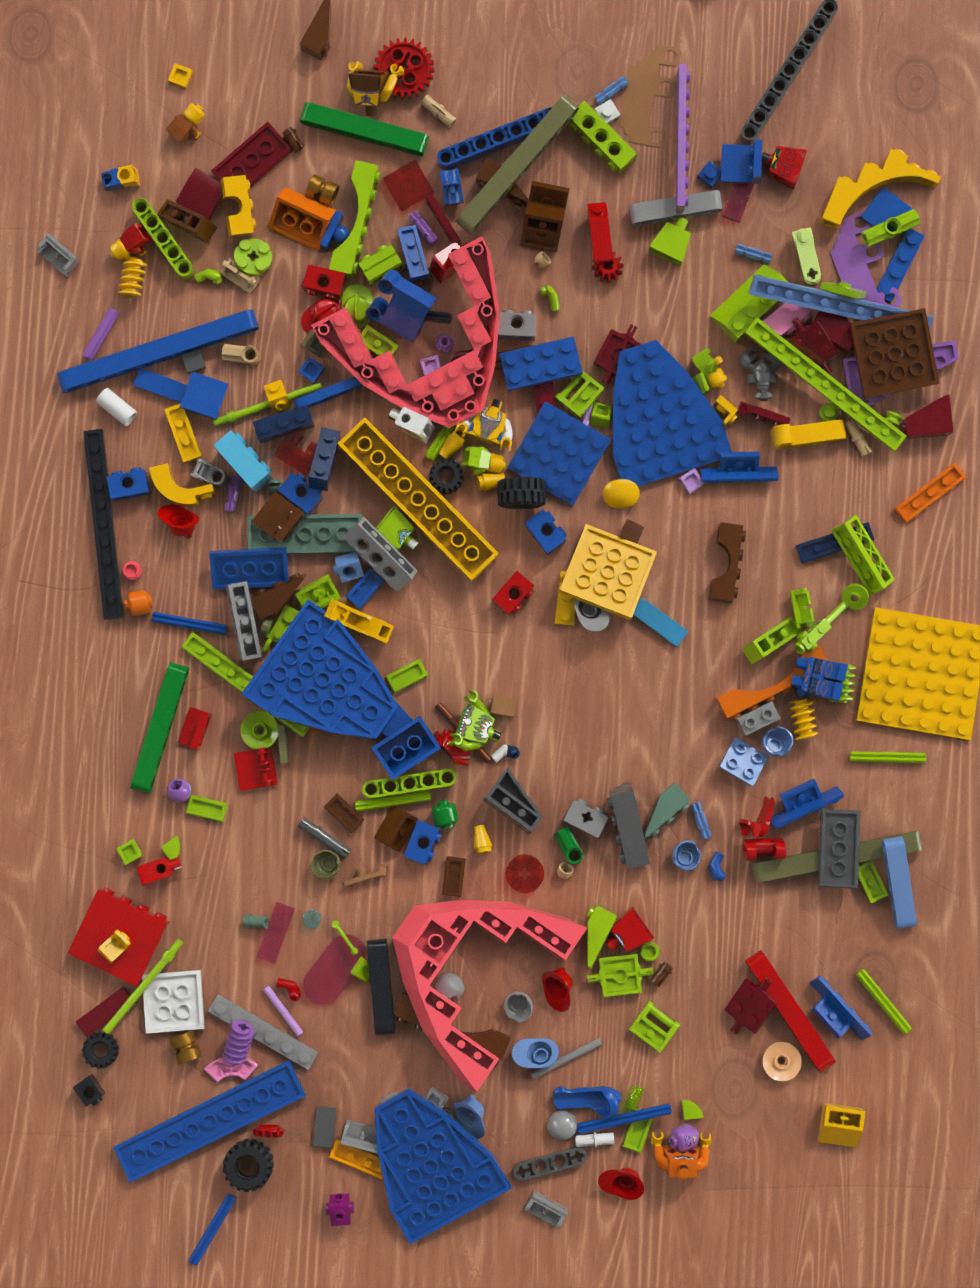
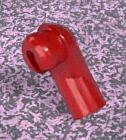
(291, 987)

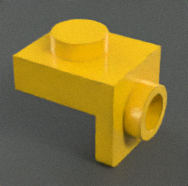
(277, 396)
(114, 946)

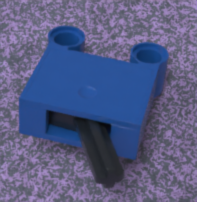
(407, 308)

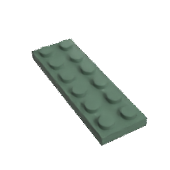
(312, 535)

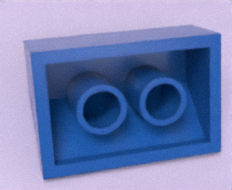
(406, 747)

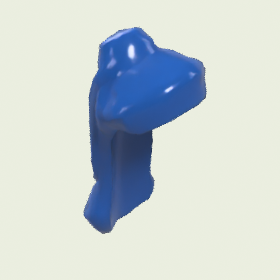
(600, 1099)

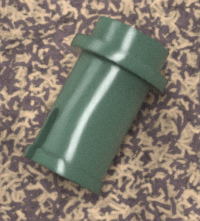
(255, 921)

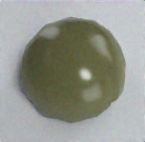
(325, 864)

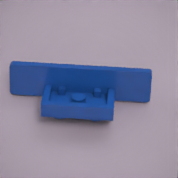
(739, 468)
(803, 801)
(835, 1012)

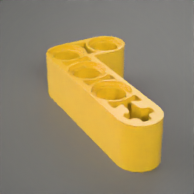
(789, 436)

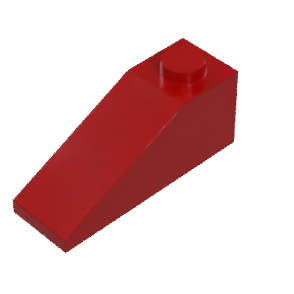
(599, 232)

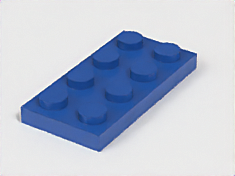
(541, 363)
(256, 566)

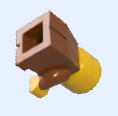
(185, 124)

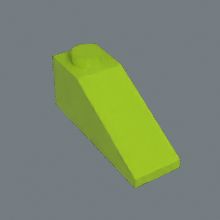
(771, 640)
(598, 928)

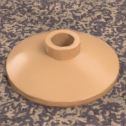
(791, 1064)

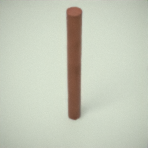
(454, 722)

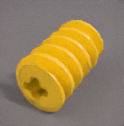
(131, 277)
(803, 719)

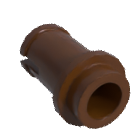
(293, 139)
(661, 974)

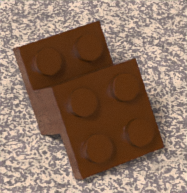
(544, 216)

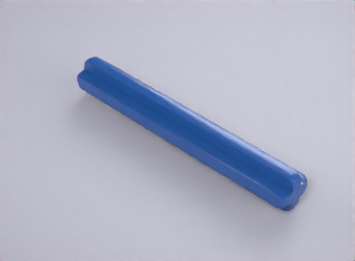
(189, 623)
(212, 1229)

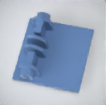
(743, 762)

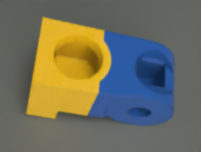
(120, 178)

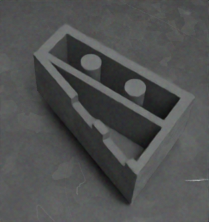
(513, 803)

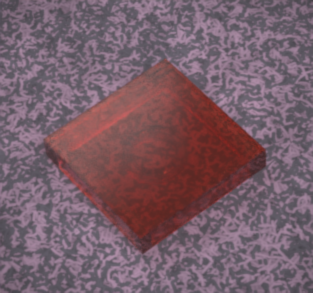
(408, 185)

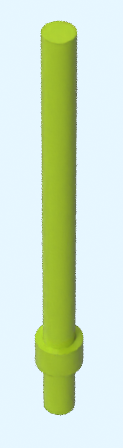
(233, 416)
(167, 956)

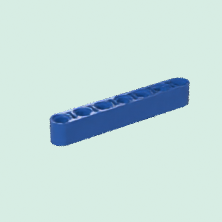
(488, 139)

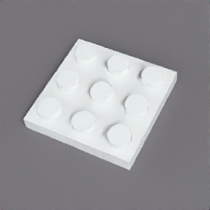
(174, 1002)

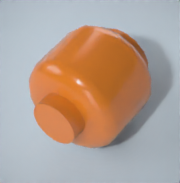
(138, 603)

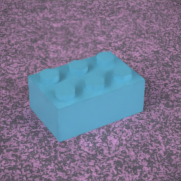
(244, 460)

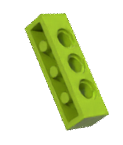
(601, 128)

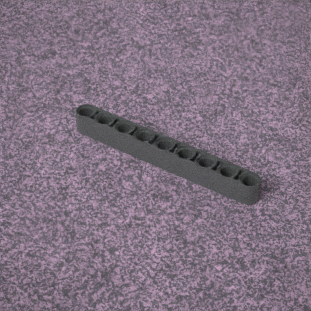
(792, 64)

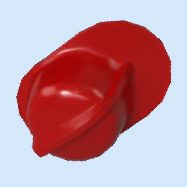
(319, 311)
(179, 519)
(557, 988)
(622, 1183)

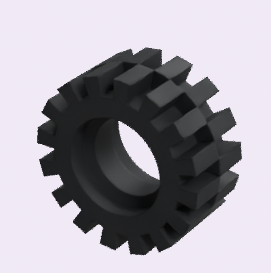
(446, 487)
(91, 1058)

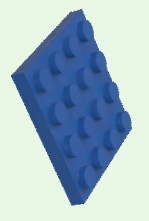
(559, 452)

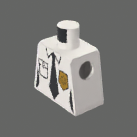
(412, 423)

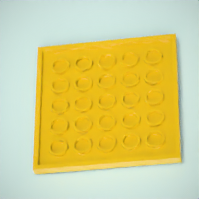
(921, 674)

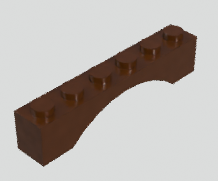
(491, 1040)

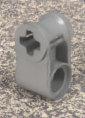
(206, 472)

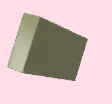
(283, 744)

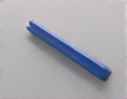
(625, 1118)

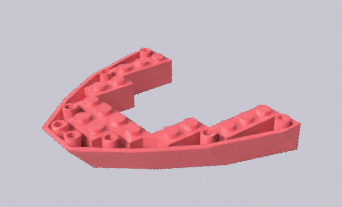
(452, 390)
(427, 942)

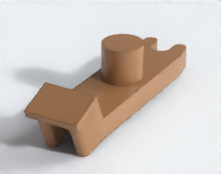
(363, 876)

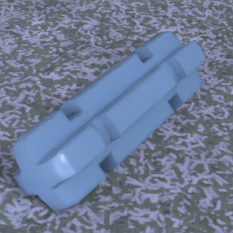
(611, 90)
(753, 253)
(701, 820)

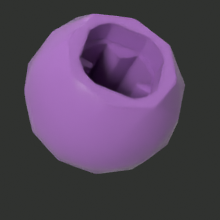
(178, 790)

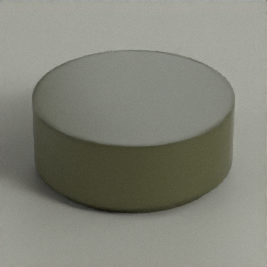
(266, 627)

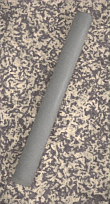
(568, 1057)

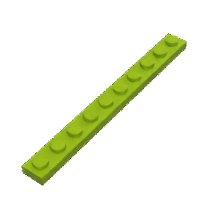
(825, 384)

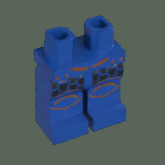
(815, 672)

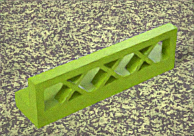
(862, 557)

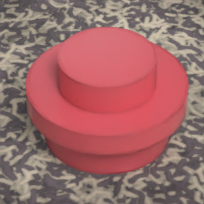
(131, 570)

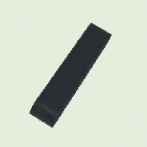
(381, 987)

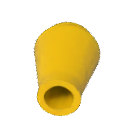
(451, 445)
(488, 481)
(481, 840)

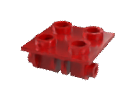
(255, 768)

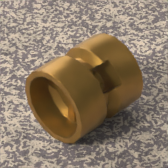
(321, 190)
(185, 1047)

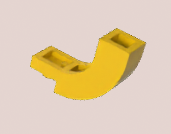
(165, 483)
(359, 621)

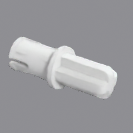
(594, 1139)

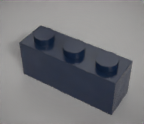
(283, 424)
(324, 459)

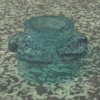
(311, 913)

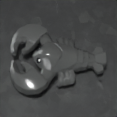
(761, 371)

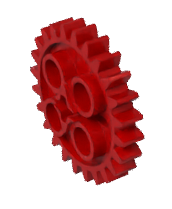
(420, 73)

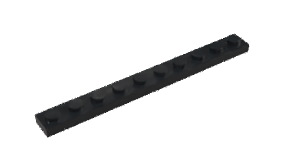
(103, 524)

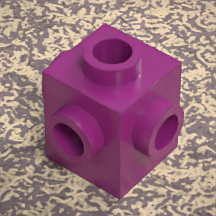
(340, 1209)

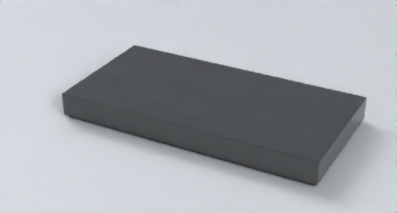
(839, 848)

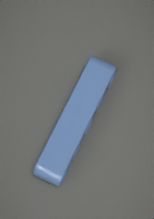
(899, 882)

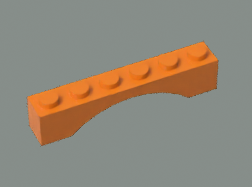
(737, 700)

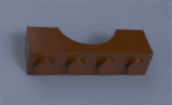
(729, 538)

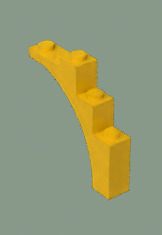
(870, 177)

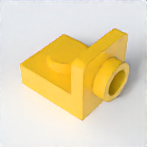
(726, 407)

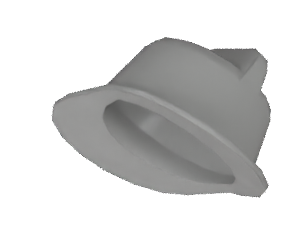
(591, 617)

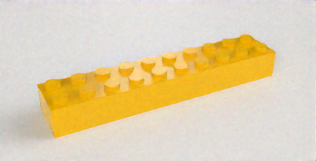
(418, 499)

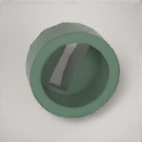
(275, 488)

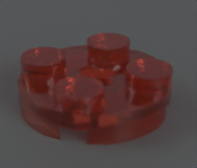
(533, 880)

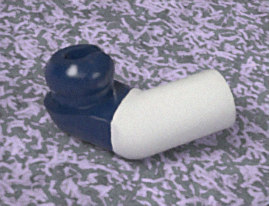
(506, 751)

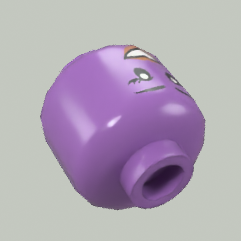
(684, 1137)

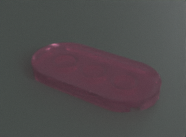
(332, 970)

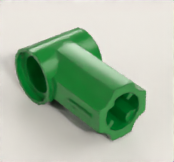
(568, 843)

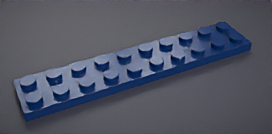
(209, 1121)

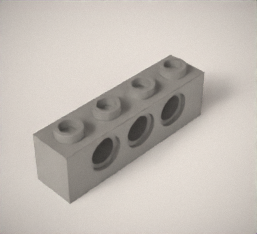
(379, 544)
(243, 620)

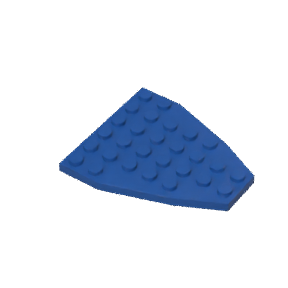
(661, 418)
(322, 679)
(431, 1165)

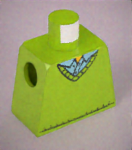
(398, 530)

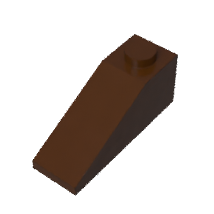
(317, 37)
(187, 220)

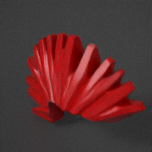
(455, 753)

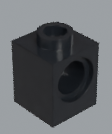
(92, 1082)

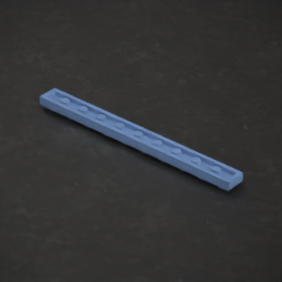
(821, 299)

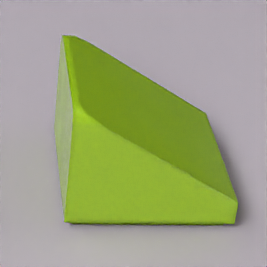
(701, 382)
(601, 415)

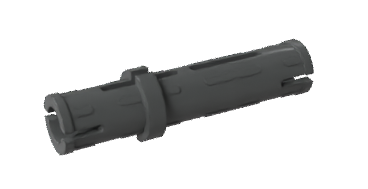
(317, 833)

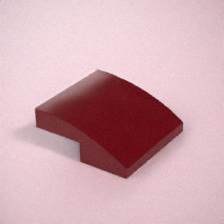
(201, 193)

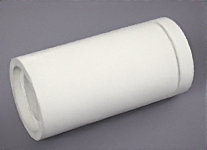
(116, 407)

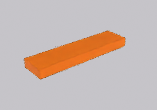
(930, 493)

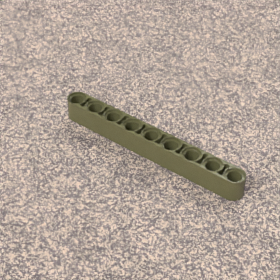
(517, 164)
(809, 861)

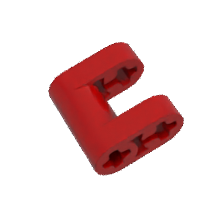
(764, 847)

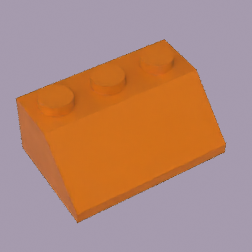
(300, 218)

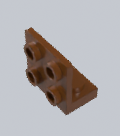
(278, 518)

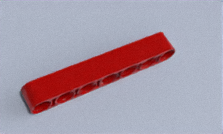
(791, 1012)

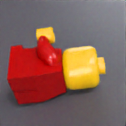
(130, 242)

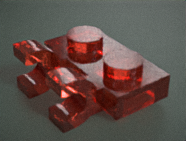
(295, 457)

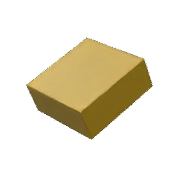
(180, 76)

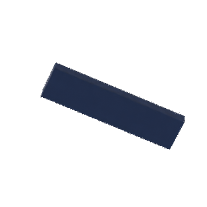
(824, 546)

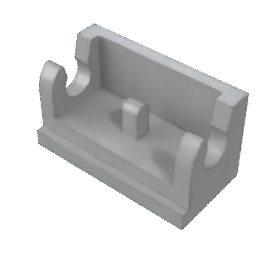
(57, 255)
(360, 1136)
(546, 1209)

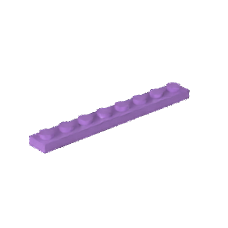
(682, 163)

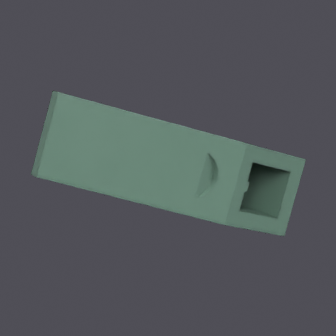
(667, 804)

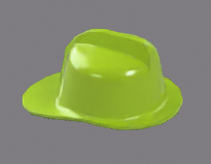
(357, 300)

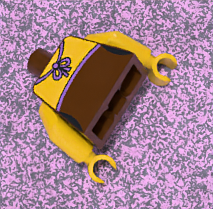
(371, 87)

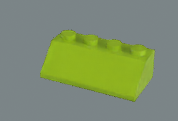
(741, 308)

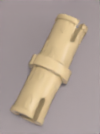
(438, 111)
(858, 438)

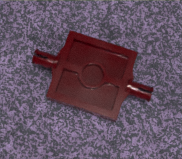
(813, 343)
(610, 351)
(751, 1006)

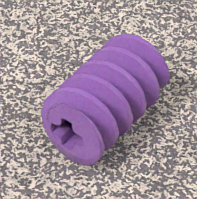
(238, 1042)

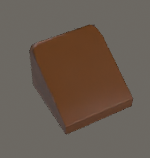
(631, 531)

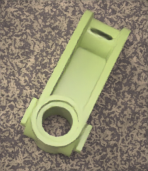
(807, 254)

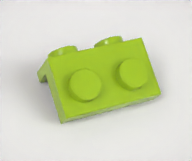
(318, 592)

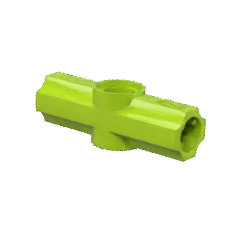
(900, 223)

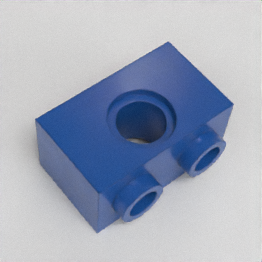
(292, 485)
(139, 488)
(550, 542)
(417, 853)

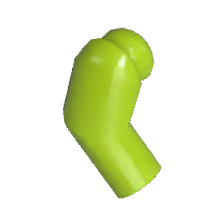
(209, 274)
(552, 295)

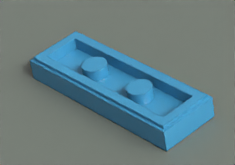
(659, 622)

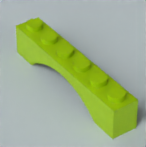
(345, 256)

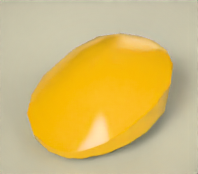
(621, 493)

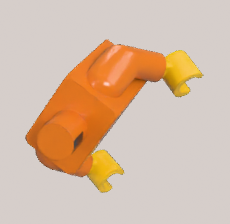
(681, 1164)

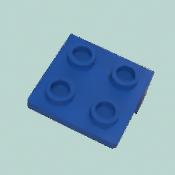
(741, 163)

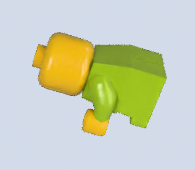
(708, 366)
(480, 459)

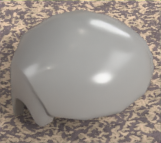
(450, 985)
(518, 1006)
(562, 1125)

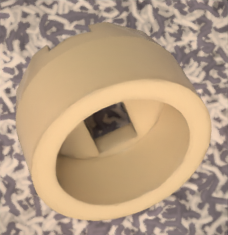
(542, 259)
(566, 866)

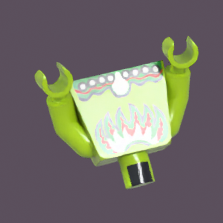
(474, 725)

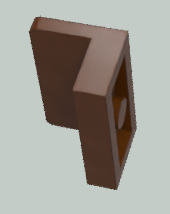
(396, 828)

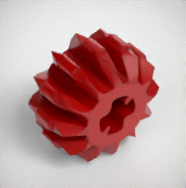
(613, 272)

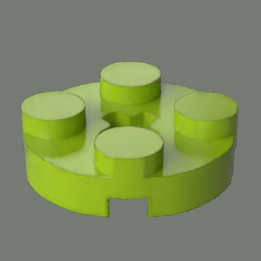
(253, 246)

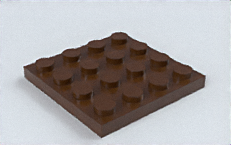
(894, 353)

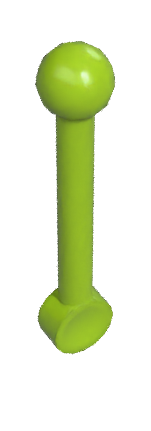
(335, 924)

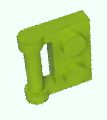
(584, 397)
(651, 1032)

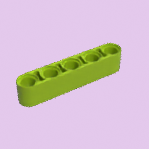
(159, 231)
(400, 787)

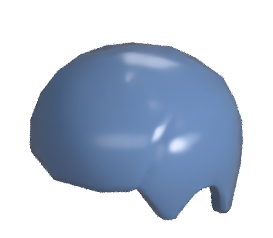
(777, 742)
(686, 855)

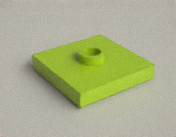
(843, 289)

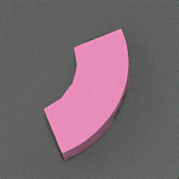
(220, 1068)

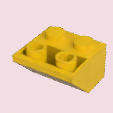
(841, 1125)

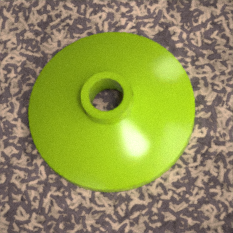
(252, 723)

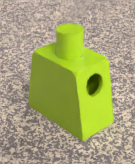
(672, 242)

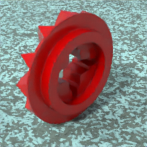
(268, 1130)

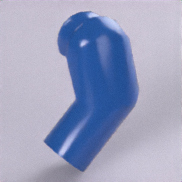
(715, 868)

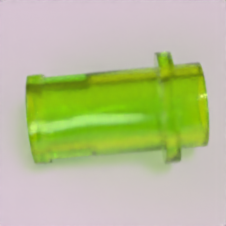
(633, 1098)

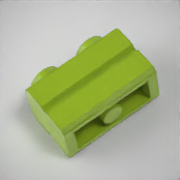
(378, 264)

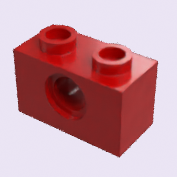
(316, 274)
(518, 583)

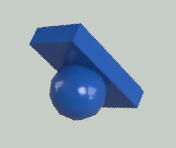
(334, 232)

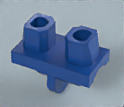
(451, 187)

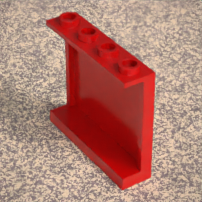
(110, 914)

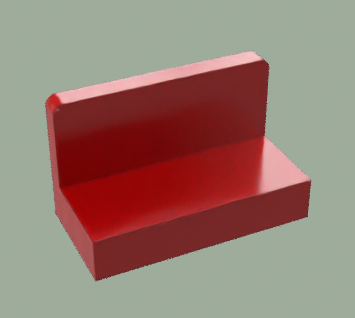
(194, 728)

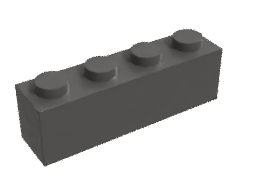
(629, 826)

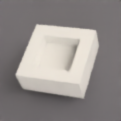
(607, 111)

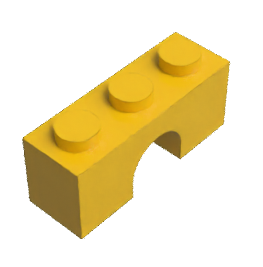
(237, 188)

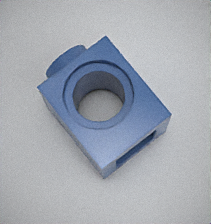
(348, 560)

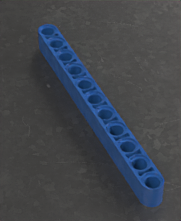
(157, 351)

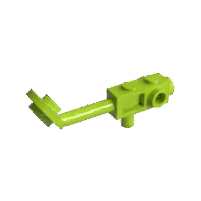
(808, 639)

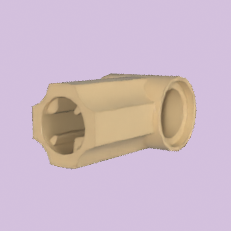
(239, 354)

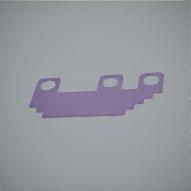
(852, 262)

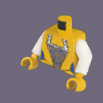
(489, 426)

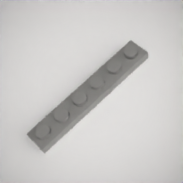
(265, 1032)

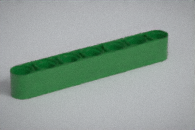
(364, 129)
(159, 728)

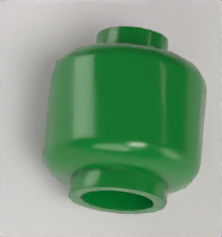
(445, 814)

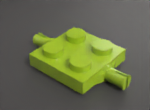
(620, 975)

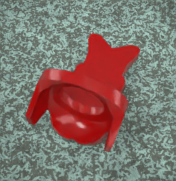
(761, 826)

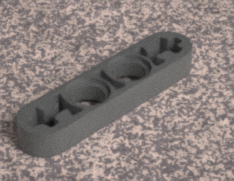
(549, 1160)

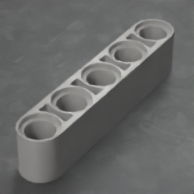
(665, 209)

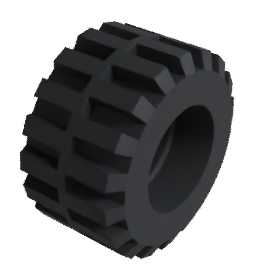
(521, 493)
(243, 1181)

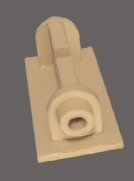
(233, 273)

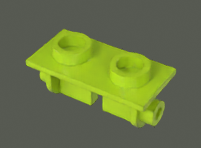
(803, 616)

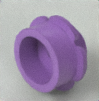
(449, 343)

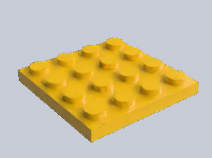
(608, 572)

